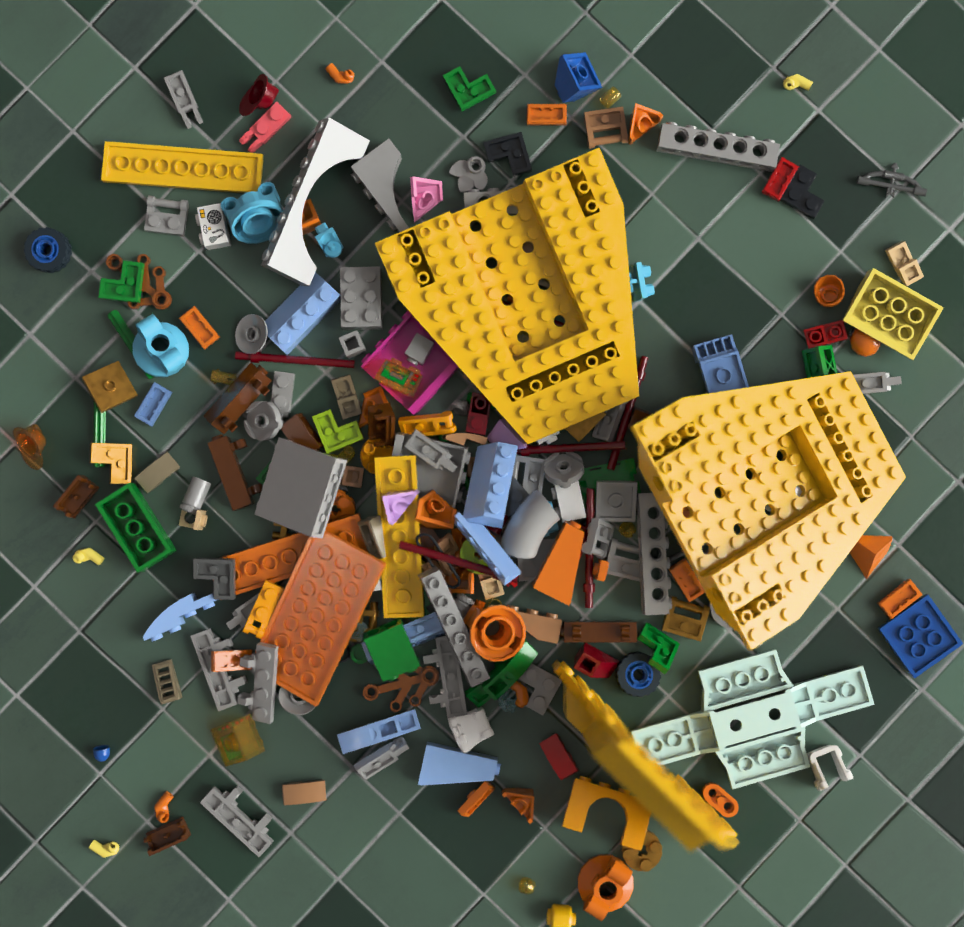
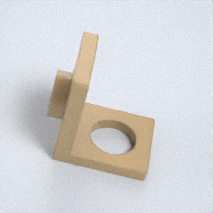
(200, 520)

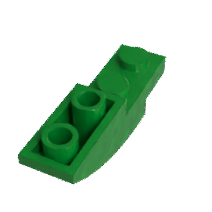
(502, 676)

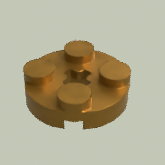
(646, 861)

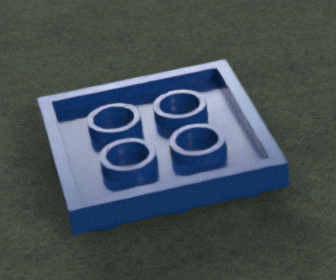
(920, 636)

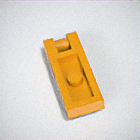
(428, 424)
(263, 608)

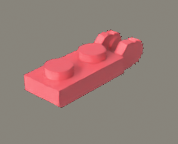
(266, 127)

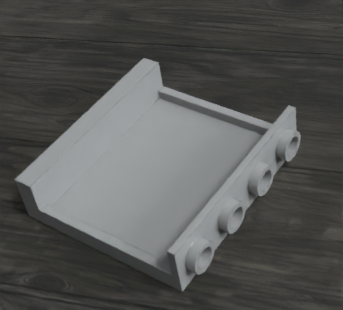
(441, 481)
(300, 488)

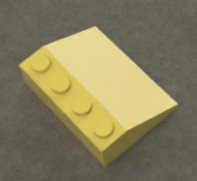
(892, 313)

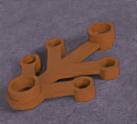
(155, 294)
(405, 683)

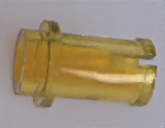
(222, 377)

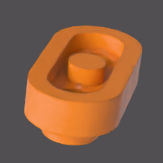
(719, 799)

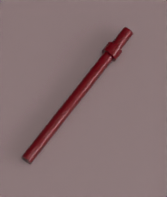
(257, 357)
(627, 414)
(571, 448)
(449, 559)
(589, 586)

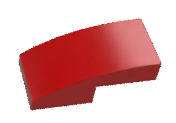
(825, 334)
(558, 757)

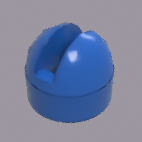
(101, 752)

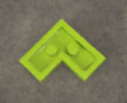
(334, 436)

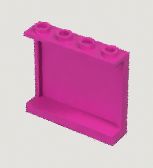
(435, 370)

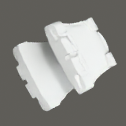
(470, 728)
(820, 782)

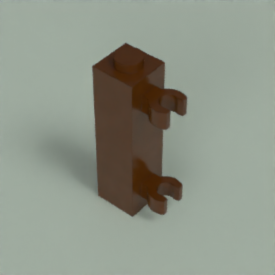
(238, 398)
(231, 472)
(599, 631)

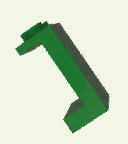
(391, 650)

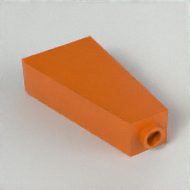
(560, 566)

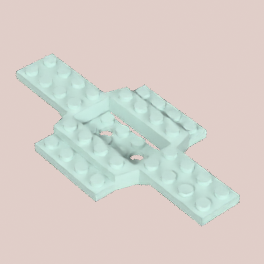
(762, 745)

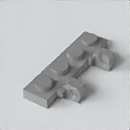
(220, 684)
(452, 693)
(262, 699)
(247, 831)

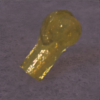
(347, 454)

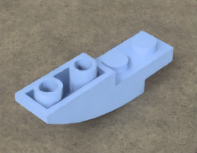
(172, 617)
(378, 731)

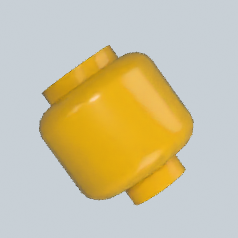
(560, 916)

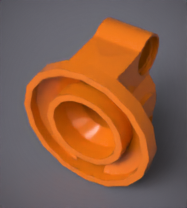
(506, 641)
(600, 870)

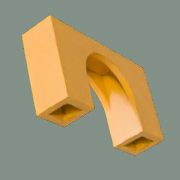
(585, 793)

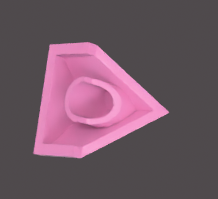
(424, 195)

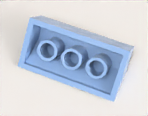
(301, 313)
(490, 484)

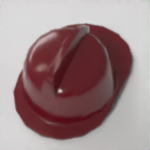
(258, 96)

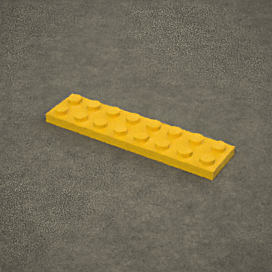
(181, 167)
(400, 581)

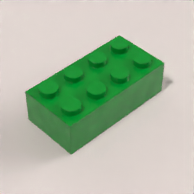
(135, 527)

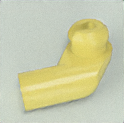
(795, 81)
(87, 554)
(104, 850)

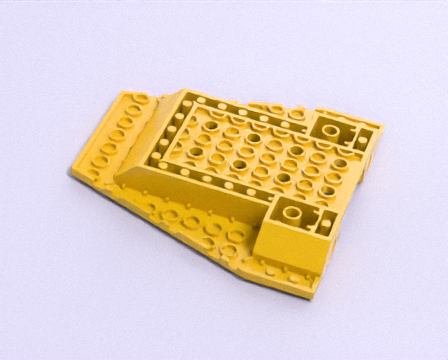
(579, 248)
(777, 559)
(662, 794)

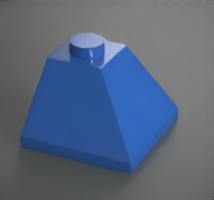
(575, 77)

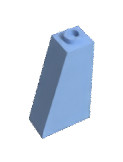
(450, 765)

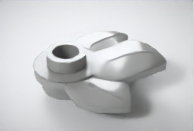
(468, 176)

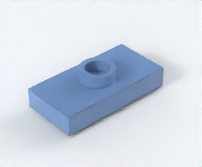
(153, 404)

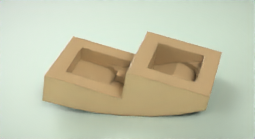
(903, 263)
(491, 587)

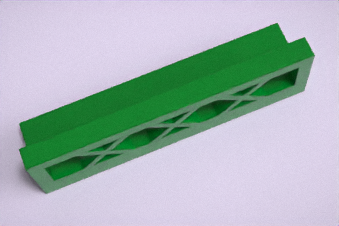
(816, 363)

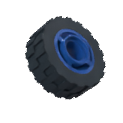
(39, 241)
(626, 681)

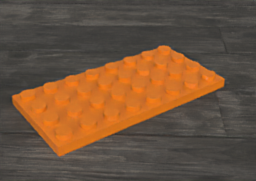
(320, 613)

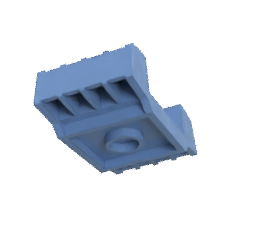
(720, 365)

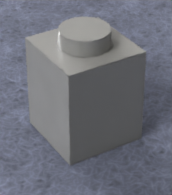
(352, 344)
(419, 350)

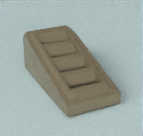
(373, 535)
(159, 683)

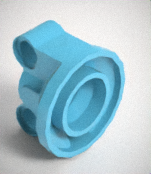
(253, 214)
(159, 362)

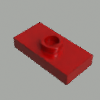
(780, 179)

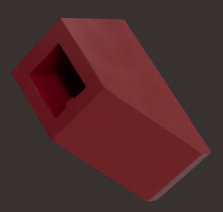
(478, 414)
(594, 662)

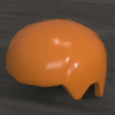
(829, 290)
(863, 344)

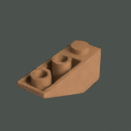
(540, 626)

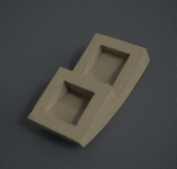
(346, 396)
(157, 472)

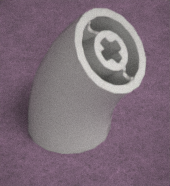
(528, 526)

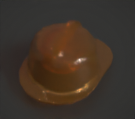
(31, 444)

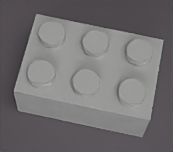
(361, 298)

